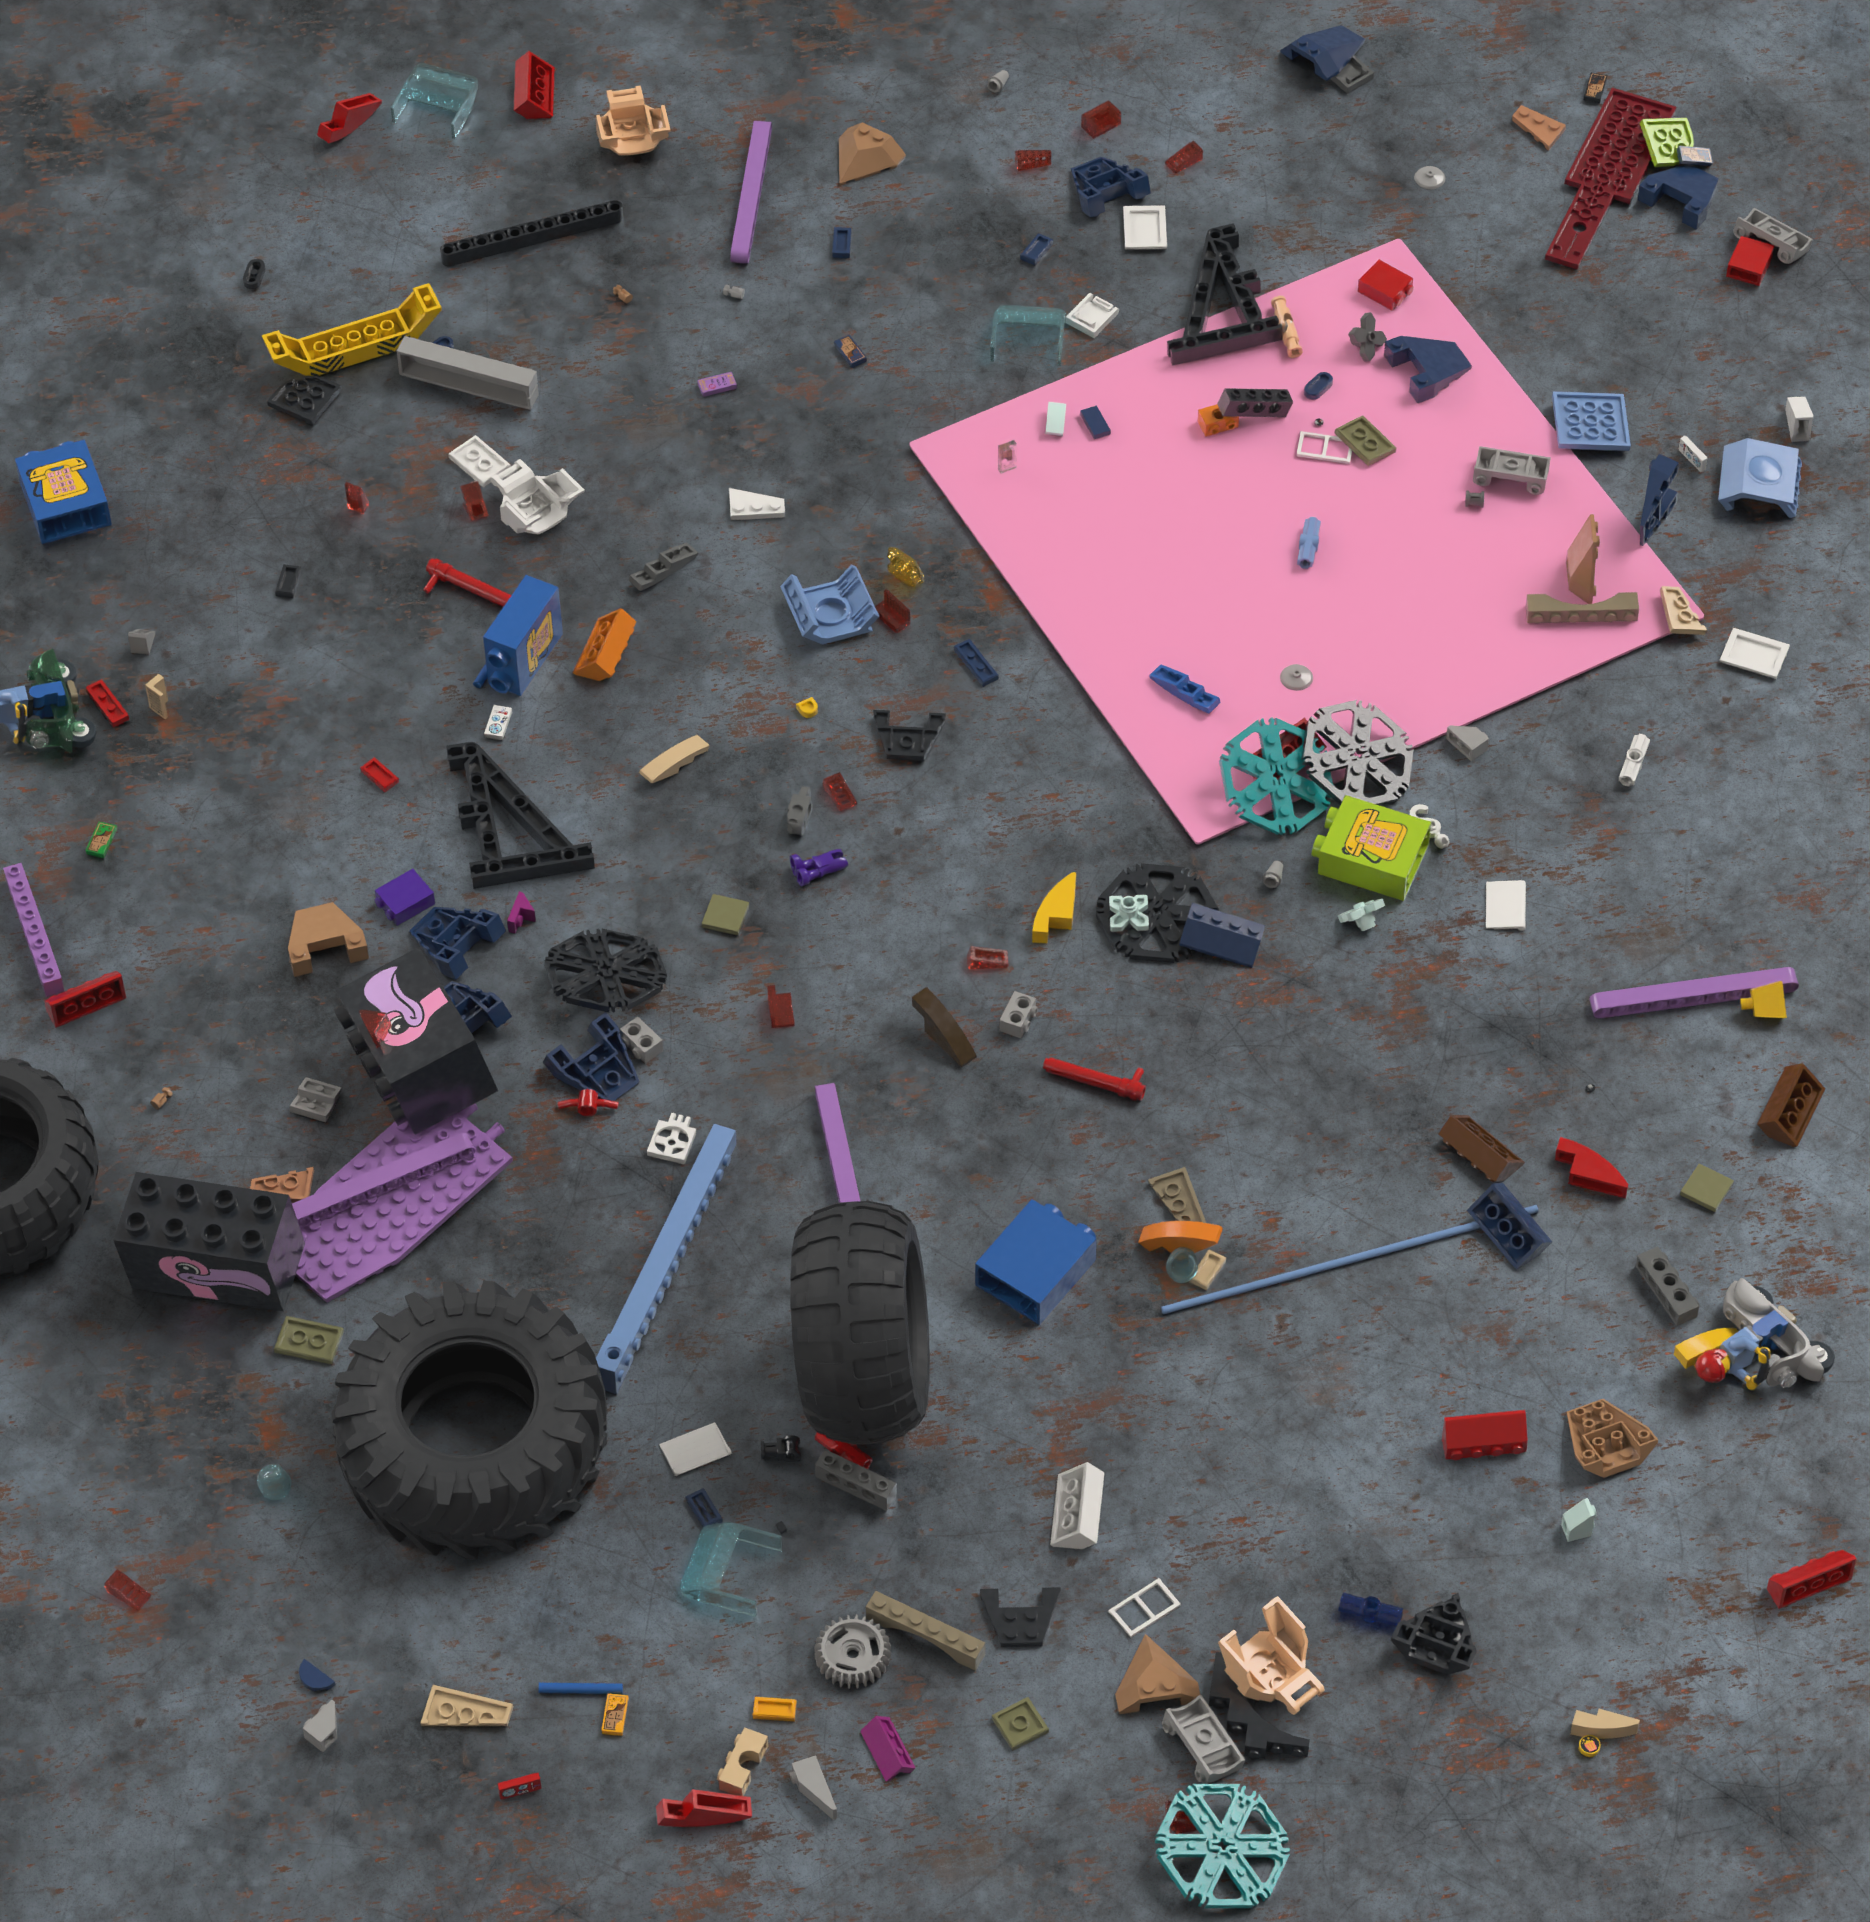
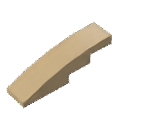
(672, 759)

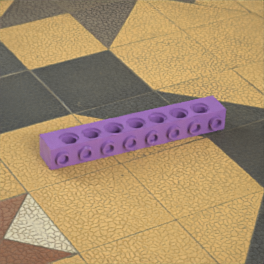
(33, 929)

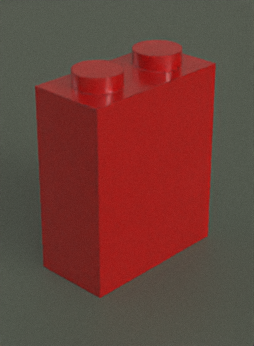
(1750, 260)
(1385, 285)

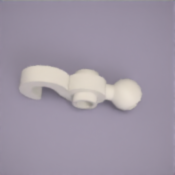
(1441, 840)

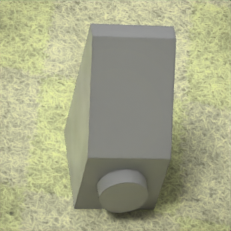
(1468, 740)

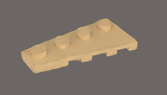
(459, 1708)

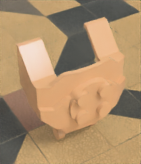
(630, 124)
(1272, 1660)

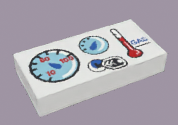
(1692, 453)
(498, 722)

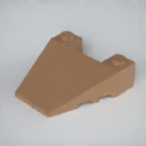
(321, 929)

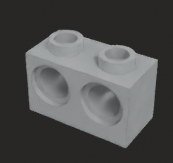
(1020, 1010)
(641, 1040)

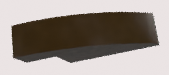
(942, 1027)

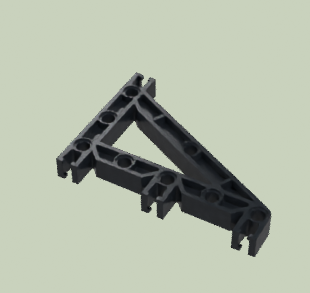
(1241, 286)
(486, 776)

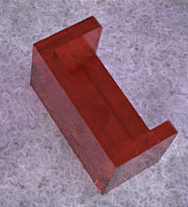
(1101, 119)

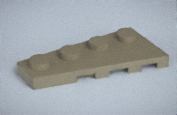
(1178, 1195)

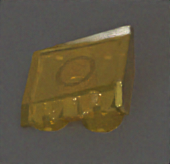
(904, 567)

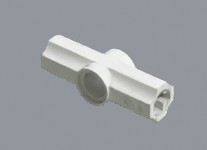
(1634, 760)

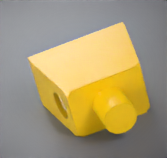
(1766, 1001)

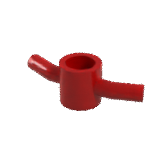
(587, 1103)

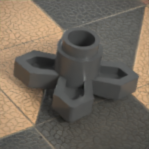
(1367, 337)

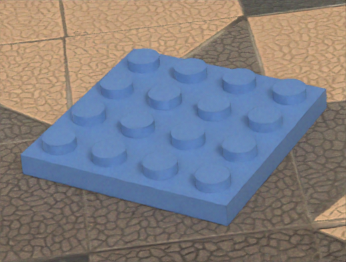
(1591, 421)

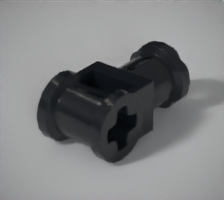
(782, 1449)

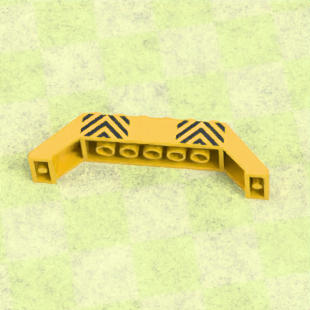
(355, 340)

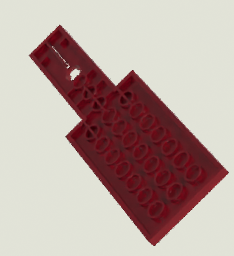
(1605, 170)

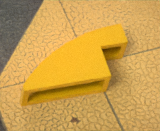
(1055, 909)
(1692, 1348)

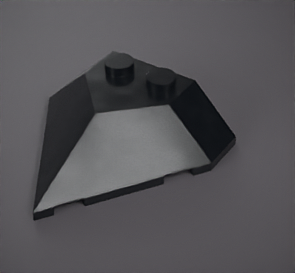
(1437, 1638)

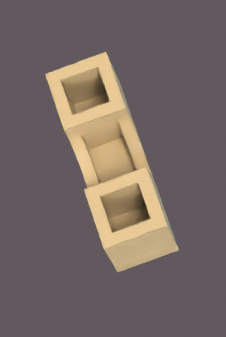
(748, 1747)

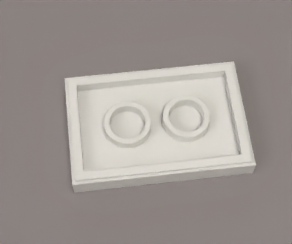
(478, 460)

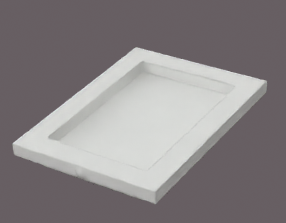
(1145, 227)
(1754, 653)

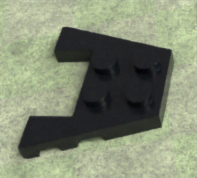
(907, 742)
(1021, 1624)

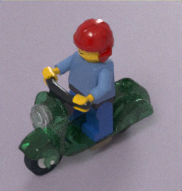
(43, 699)

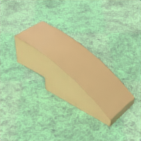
(1603, 1725)

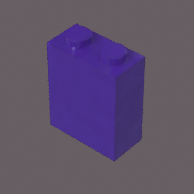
(404, 897)

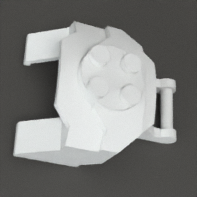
(533, 501)

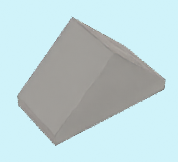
(141, 641)

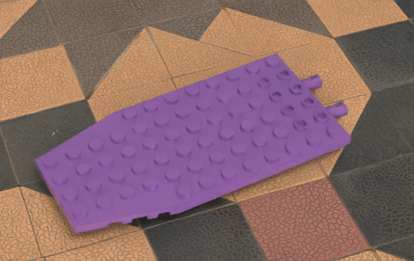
(388, 1227)

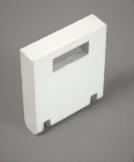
(1094, 314)

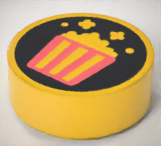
(1589, 1746)

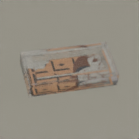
(1007, 456)

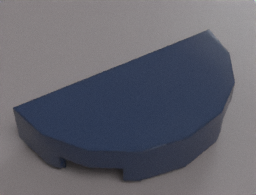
(313, 1678)

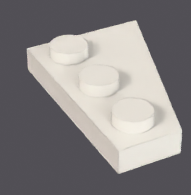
(754, 506)

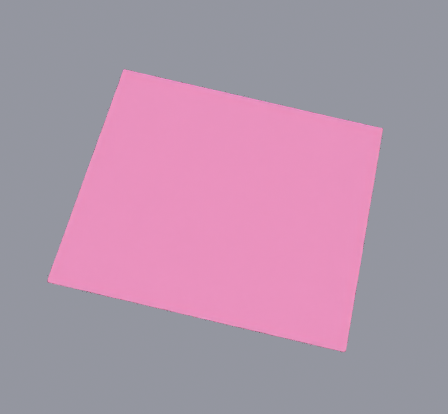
(1191, 541)

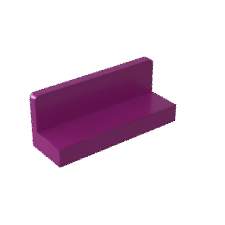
(887, 1747)

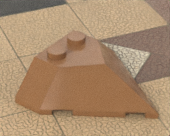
(866, 152)
(1154, 1678)

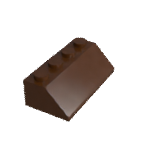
(1791, 1105)
(1480, 1147)

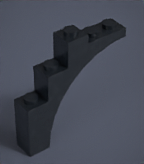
(1243, 1719)

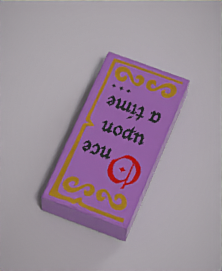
(717, 384)

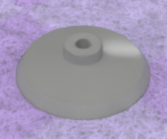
(1429, 177)
(1296, 677)

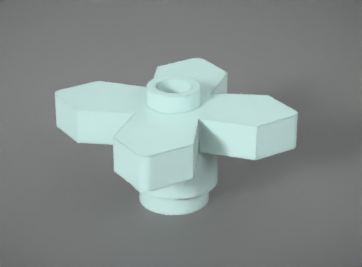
(1129, 911)
(1362, 914)

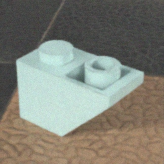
(1579, 1521)

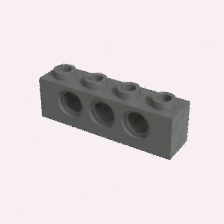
(1679, 1311)
(855, 1480)

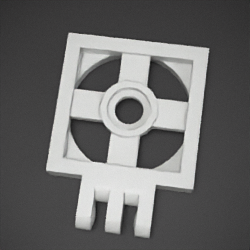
(676, 1127)

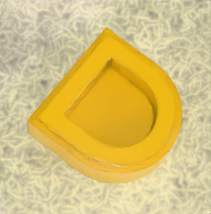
(807, 708)

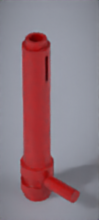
(446, 572)
(1124, 1087)

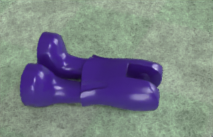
(822, 864)

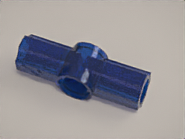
(1359, 1605)

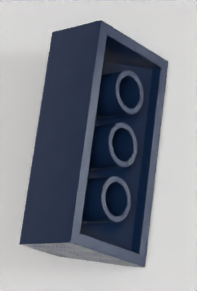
(1222, 935)
(1509, 1225)

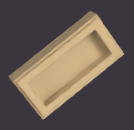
(1208, 1269)

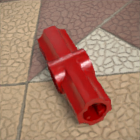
(845, 1450)

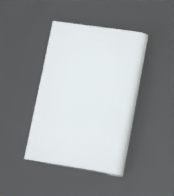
(1506, 905)
(695, 1449)

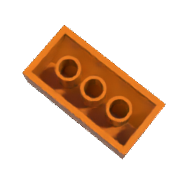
(605, 645)

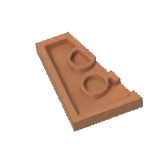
(1540, 126)
(294, 1184)

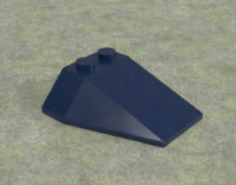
(1327, 49)

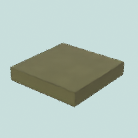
(725, 914)
(1707, 1187)
(1020, 1723)

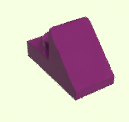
(521, 910)

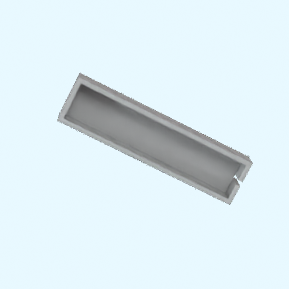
(467, 372)

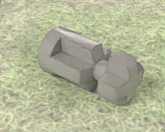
(735, 291)

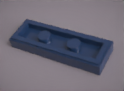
(976, 662)

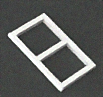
(1323, 456)
(1153, 1618)

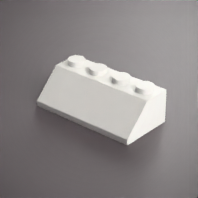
(1077, 1507)

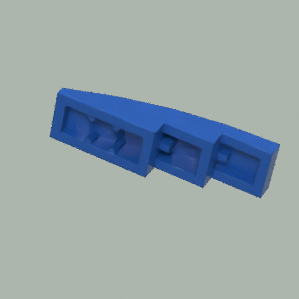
(1184, 689)

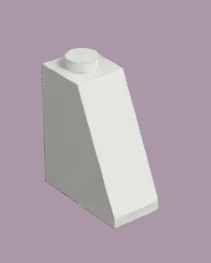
(1799, 418)

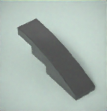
(664, 566)

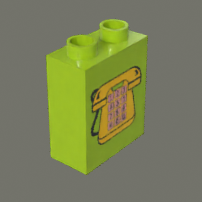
(1372, 847)

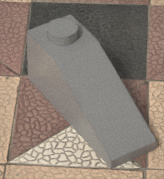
(813, 1785)

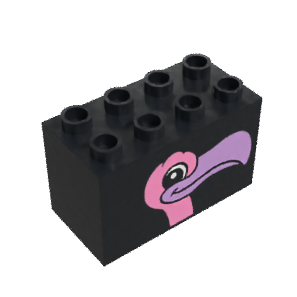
(429, 1052)
(209, 1241)

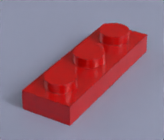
(107, 703)

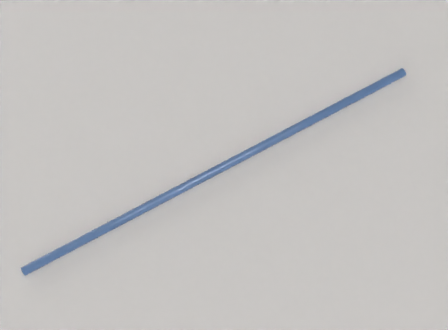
(1326, 1265)

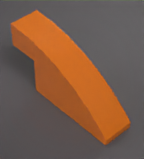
(1178, 1234)

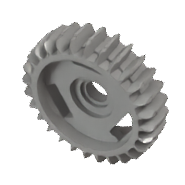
(857, 1638)

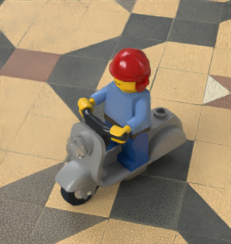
(1762, 1328)

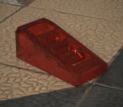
(1191, 149)
(1028, 159)
(356, 498)
(837, 778)
(975, 960)
(118, 1581)

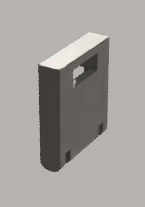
(1352, 71)

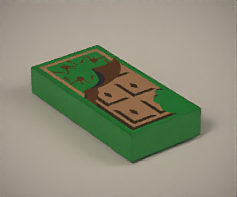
(101, 839)

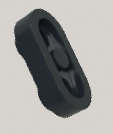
(254, 274)

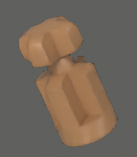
(624, 295)
(160, 1099)

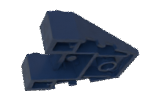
(1105, 180)
(1684, 184)
(1436, 361)
(1659, 497)
(450, 933)
(477, 1006)
(600, 1068)

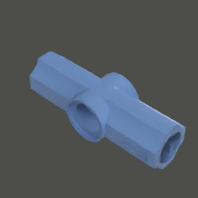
(1308, 542)

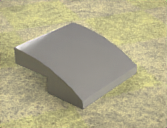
(315, 1099)

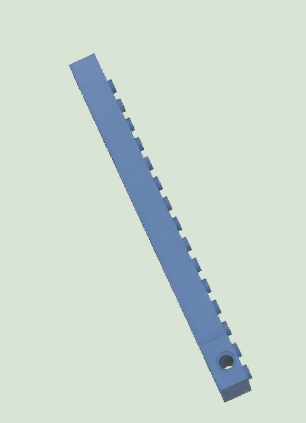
(633, 1322)

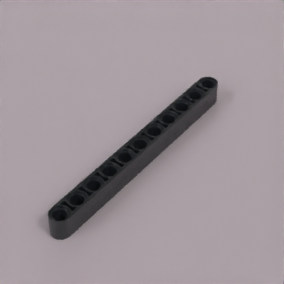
(531, 233)

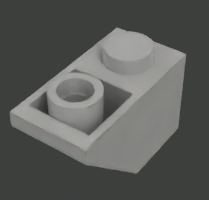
(322, 1728)

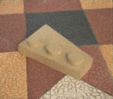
(1678, 613)

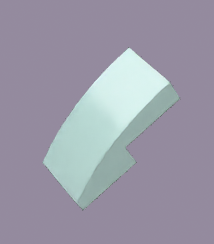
(1055, 418)

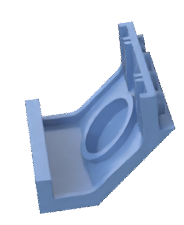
(1760, 473)
(831, 609)

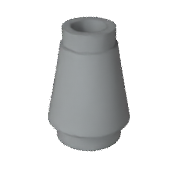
(997, 81)
(1273, 875)

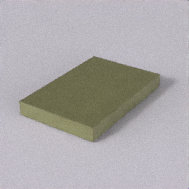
(1365, 440)
(309, 1340)

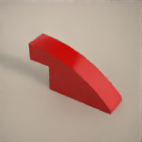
(348, 116)
(1590, 1169)
(703, 1809)

